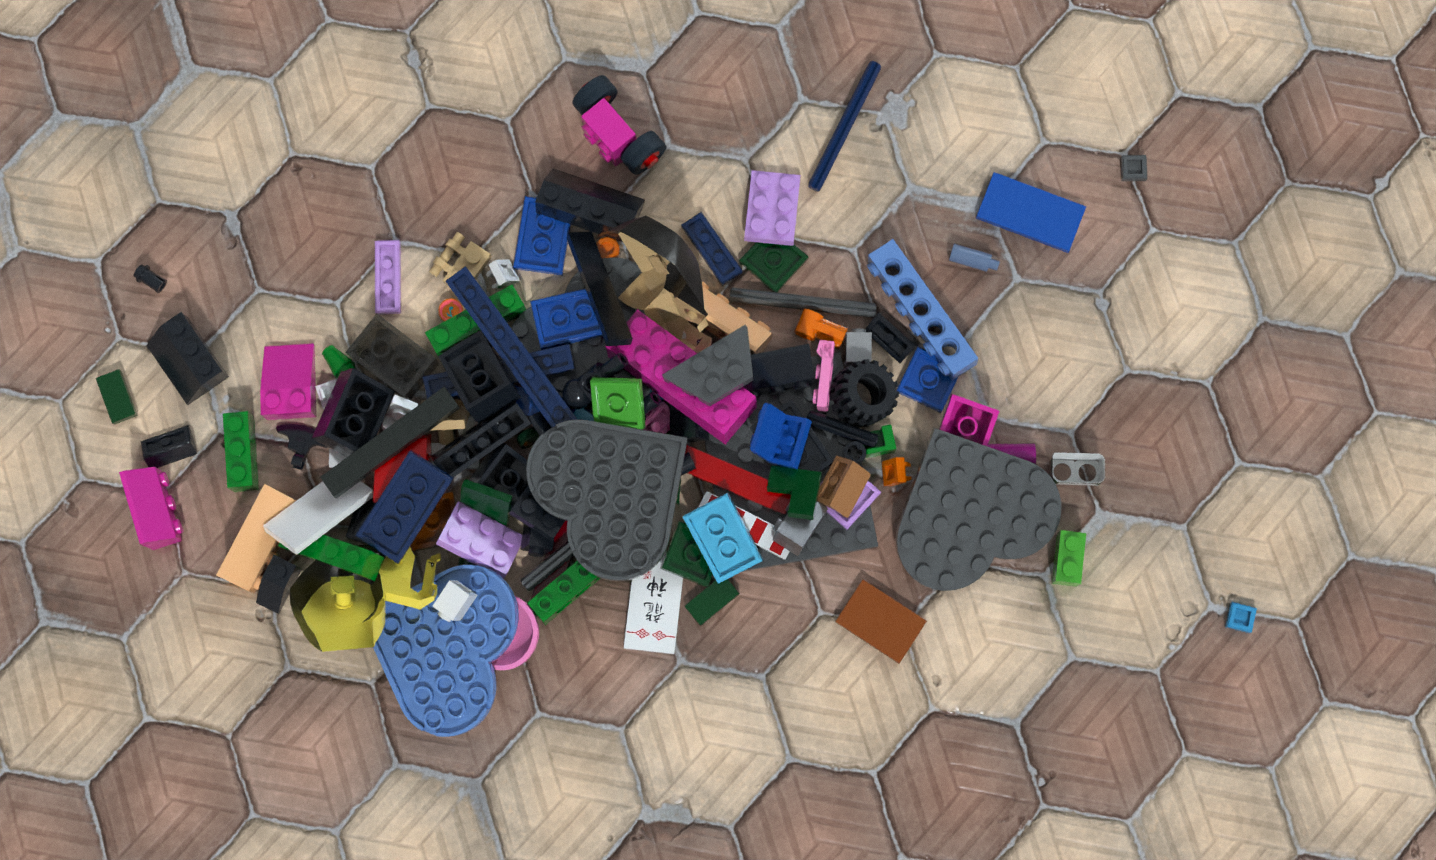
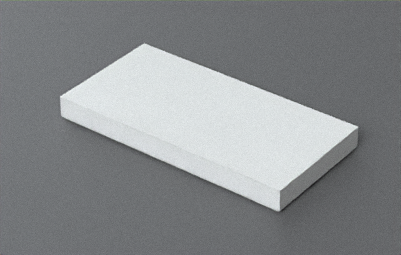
(315, 515)

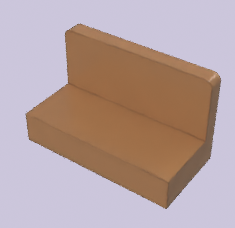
(843, 485)

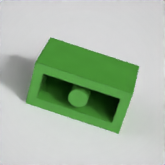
(1069, 558)

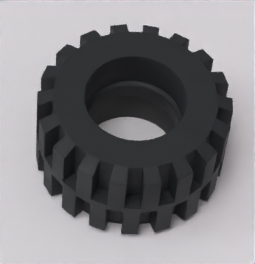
(878, 383)

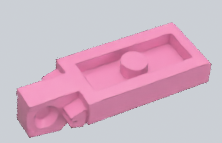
(824, 375)

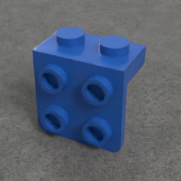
(779, 437)

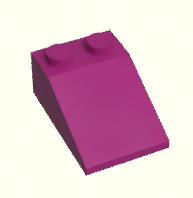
(288, 382)

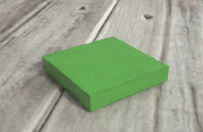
(618, 402)

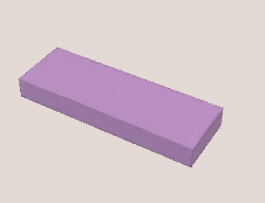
(388, 277)

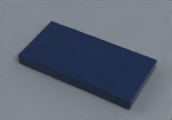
(404, 506)

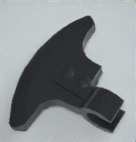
(299, 441)

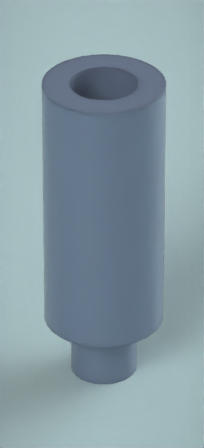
(973, 258)

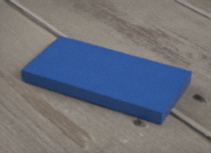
(1031, 212)

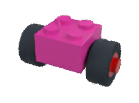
(610, 132)

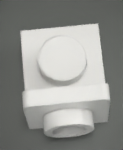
(397, 409)

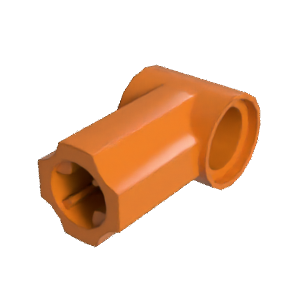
(814, 327)

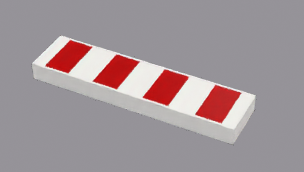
(759, 529)

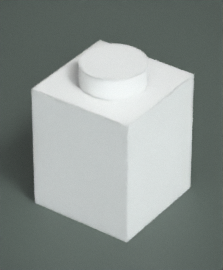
(454, 601)

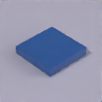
(925, 382)

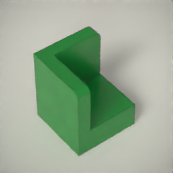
(885, 443)

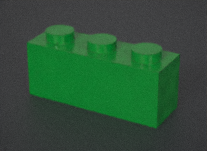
(240, 451)

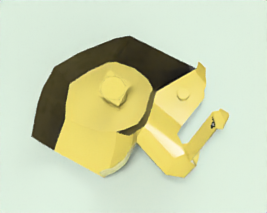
(350, 610)

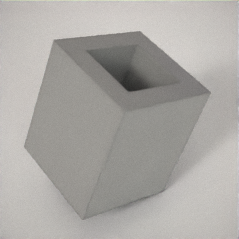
(858, 346)

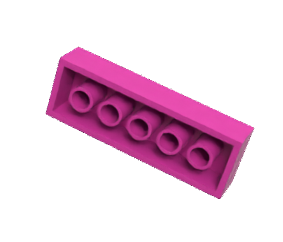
(658, 351)

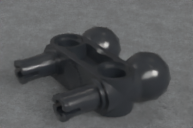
(578, 390)

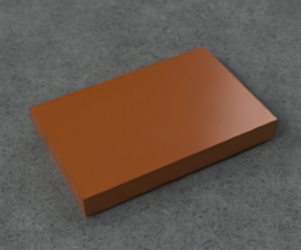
(881, 621)

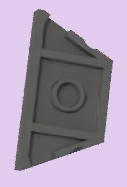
(716, 369)

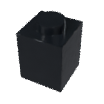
(535, 543)

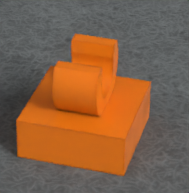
(894, 471)

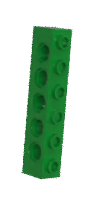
(562, 592)

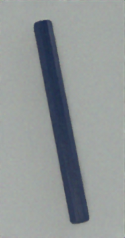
(844, 126)

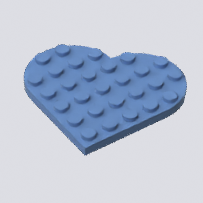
(444, 667)

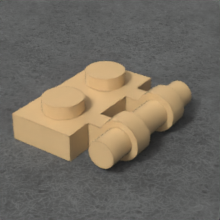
(472, 257)

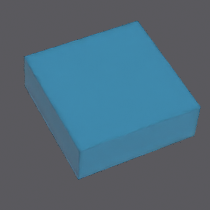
(1240, 617)

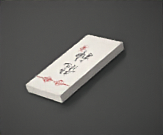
(654, 611)

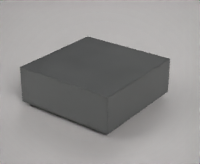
(1133, 168)

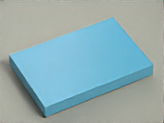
(722, 538)

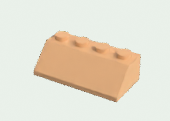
(726, 319)
(253, 546)

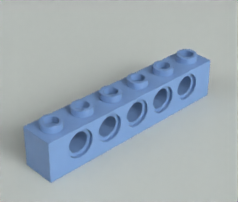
(891, 256)

